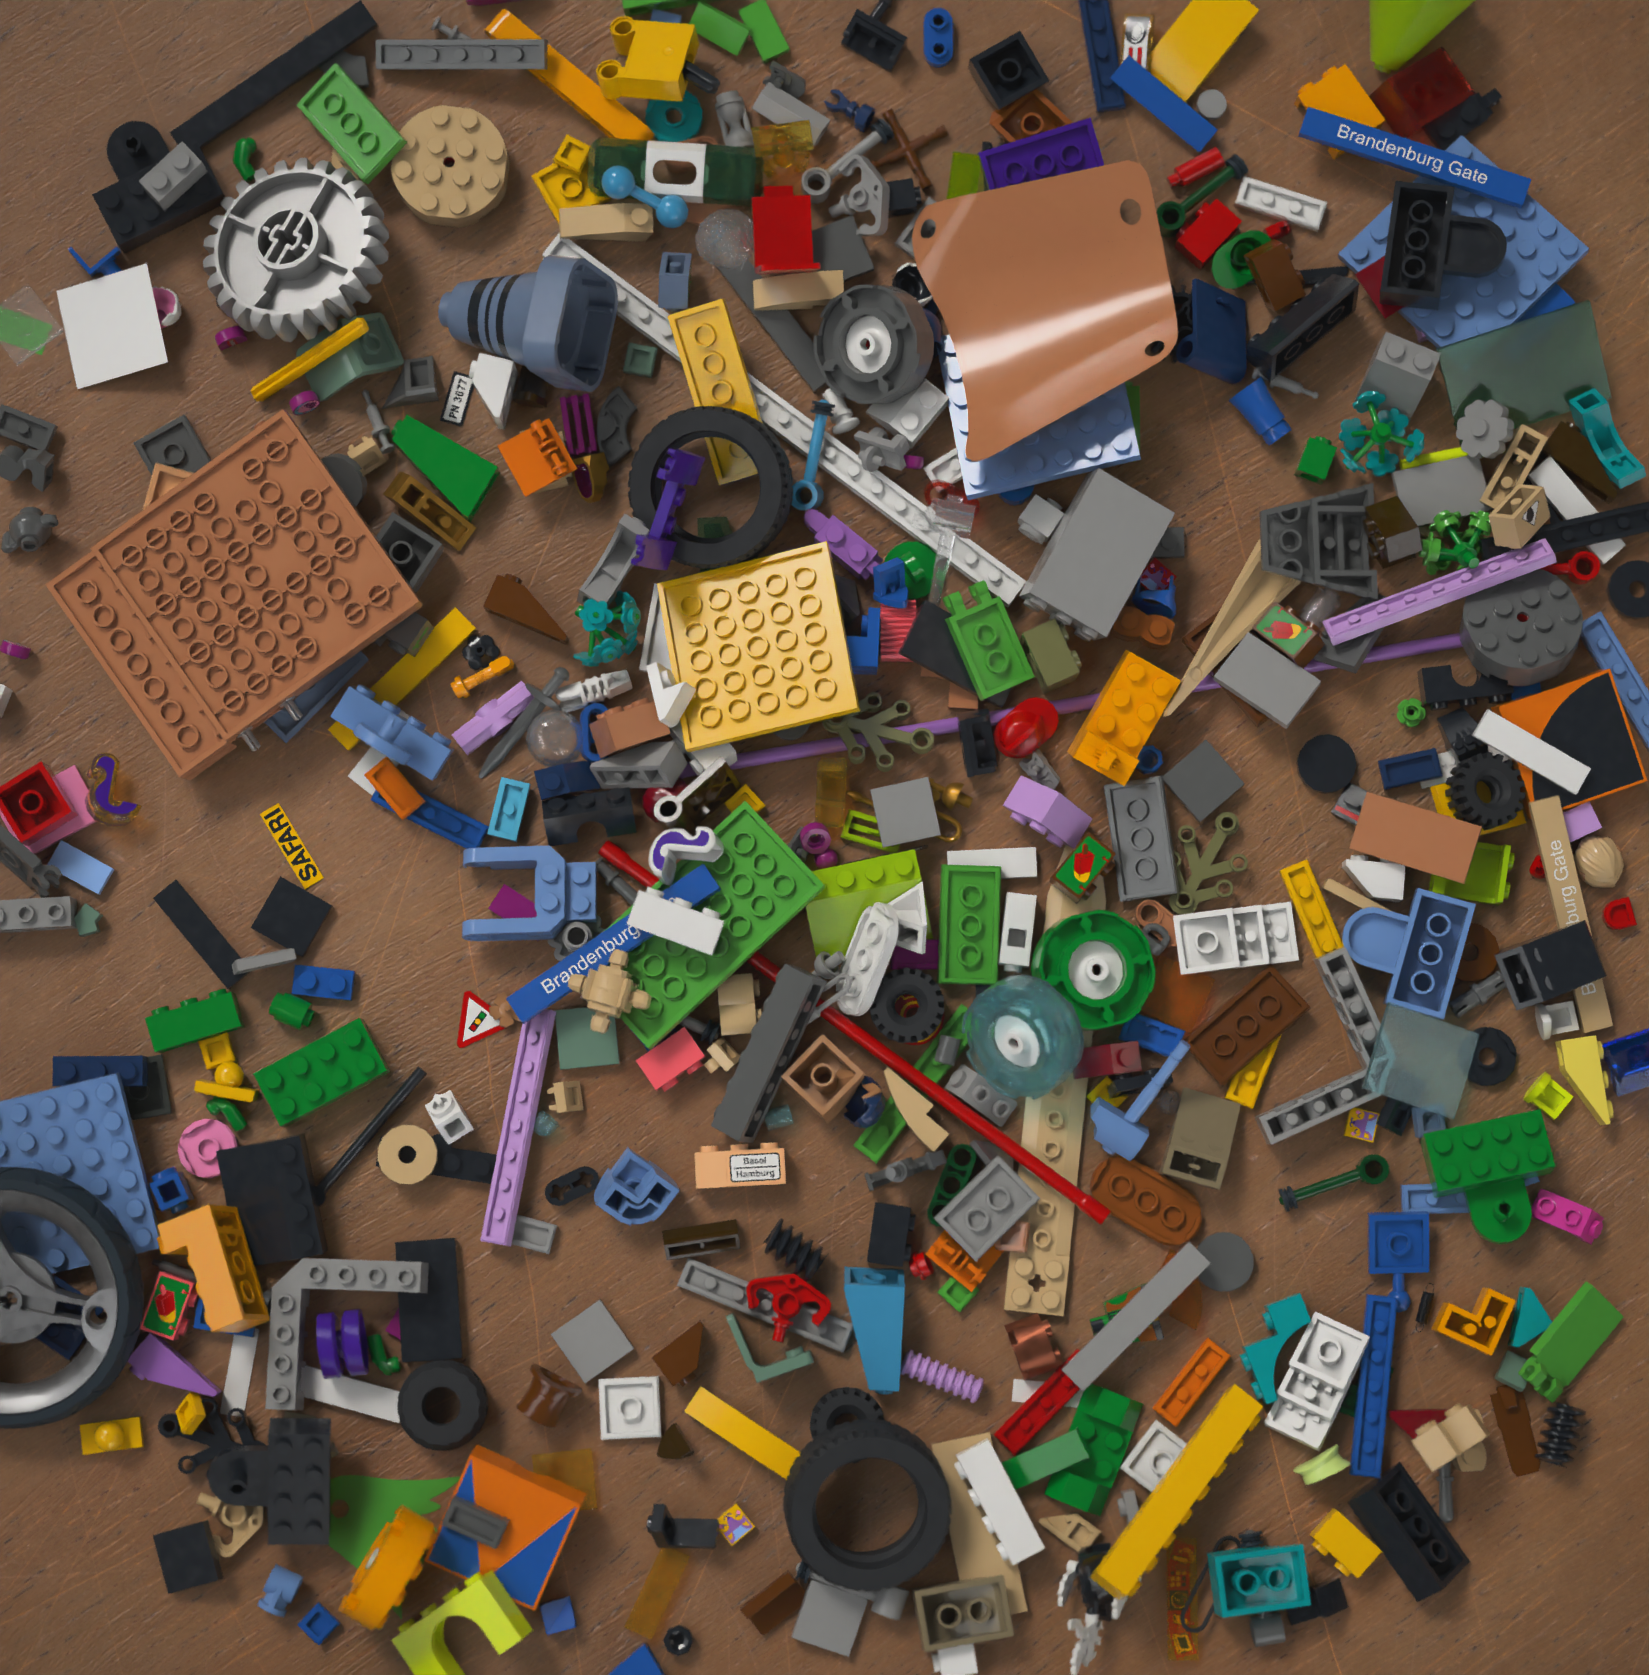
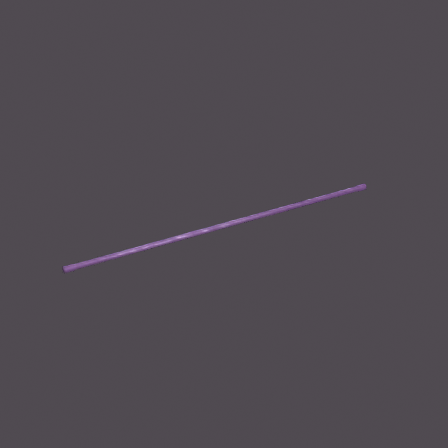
(1062, 706)

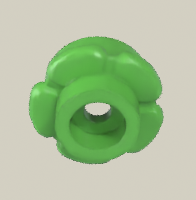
(1407, 719)

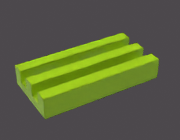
(864, 841)

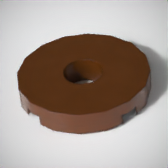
(1485, 960)

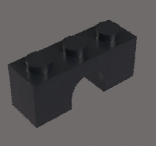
(1440, 689)
(567, 814)

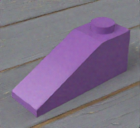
(165, 1365)

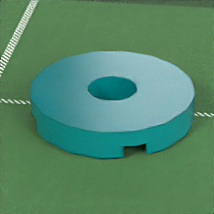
(685, 129)

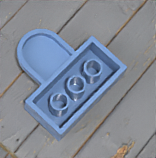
(391, 733)
(1416, 949)

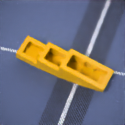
(742, 1432)

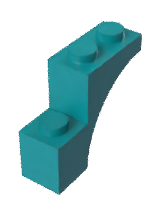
(1260, 1356)

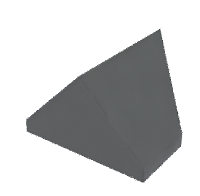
(415, 384)

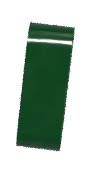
(951, 1169)

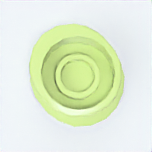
(1322, 1466)

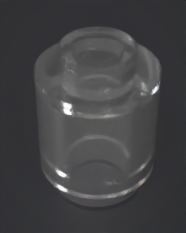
(1320, 606)

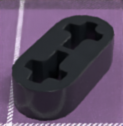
(575, 1192)

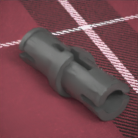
(1477, 994)

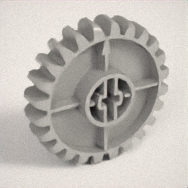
(296, 249)

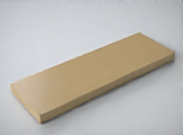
(971, 1542)

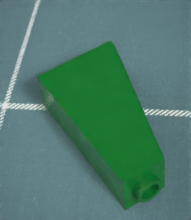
(449, 467)

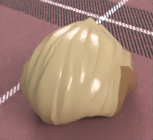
(1598, 861)

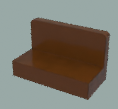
(774, 1603)

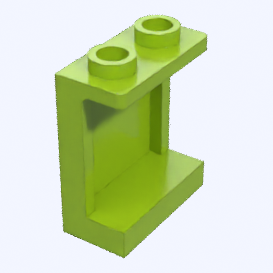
(1485, 877)

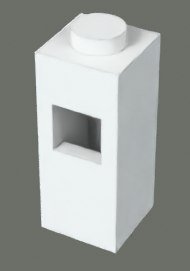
(1017, 931)

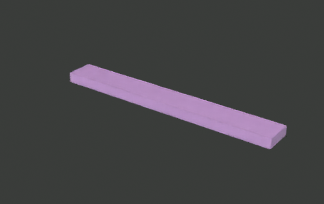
(1439, 591)
(517, 1129)

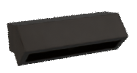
(701, 1239)

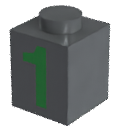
(409, 634)

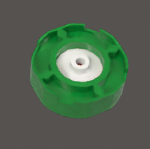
(1120, 962)

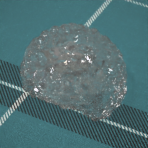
(725, 238)

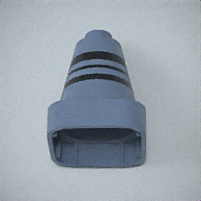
(543, 319)

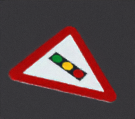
(475, 1021)

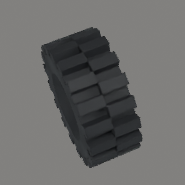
(1502, 785)
(929, 1000)
(840, 1402)

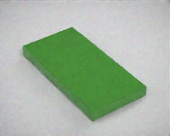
(351, 123)
(969, 924)

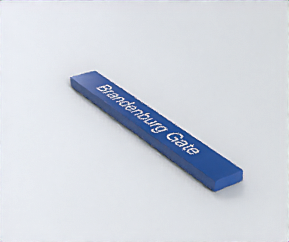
(1414, 157)
(553, 983)

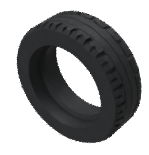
(756, 441)
(886, 1565)

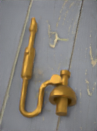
(950, 795)

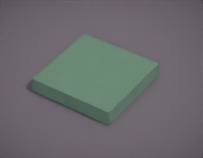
(580, 1045)

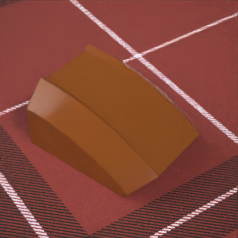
(1027, 117)

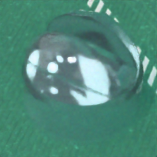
(545, 1124)

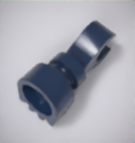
(863, 115)

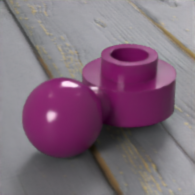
(818, 845)

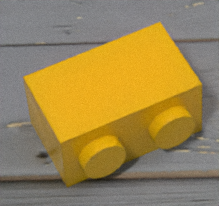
(1345, 1543)

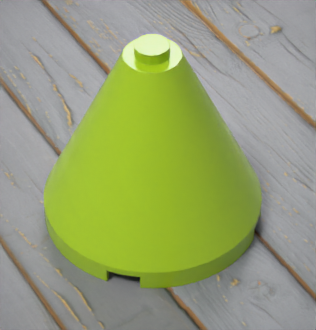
(1406, 26)

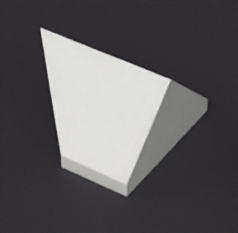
(911, 919)

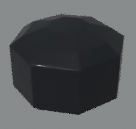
(678, 1640)

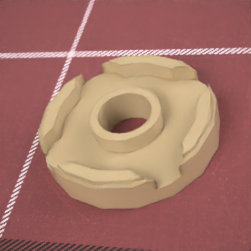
(390, 1149)

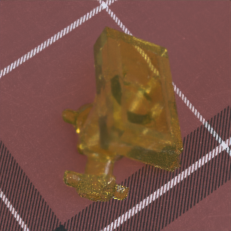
(782, 143)

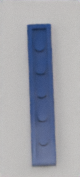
(1373, 1387)

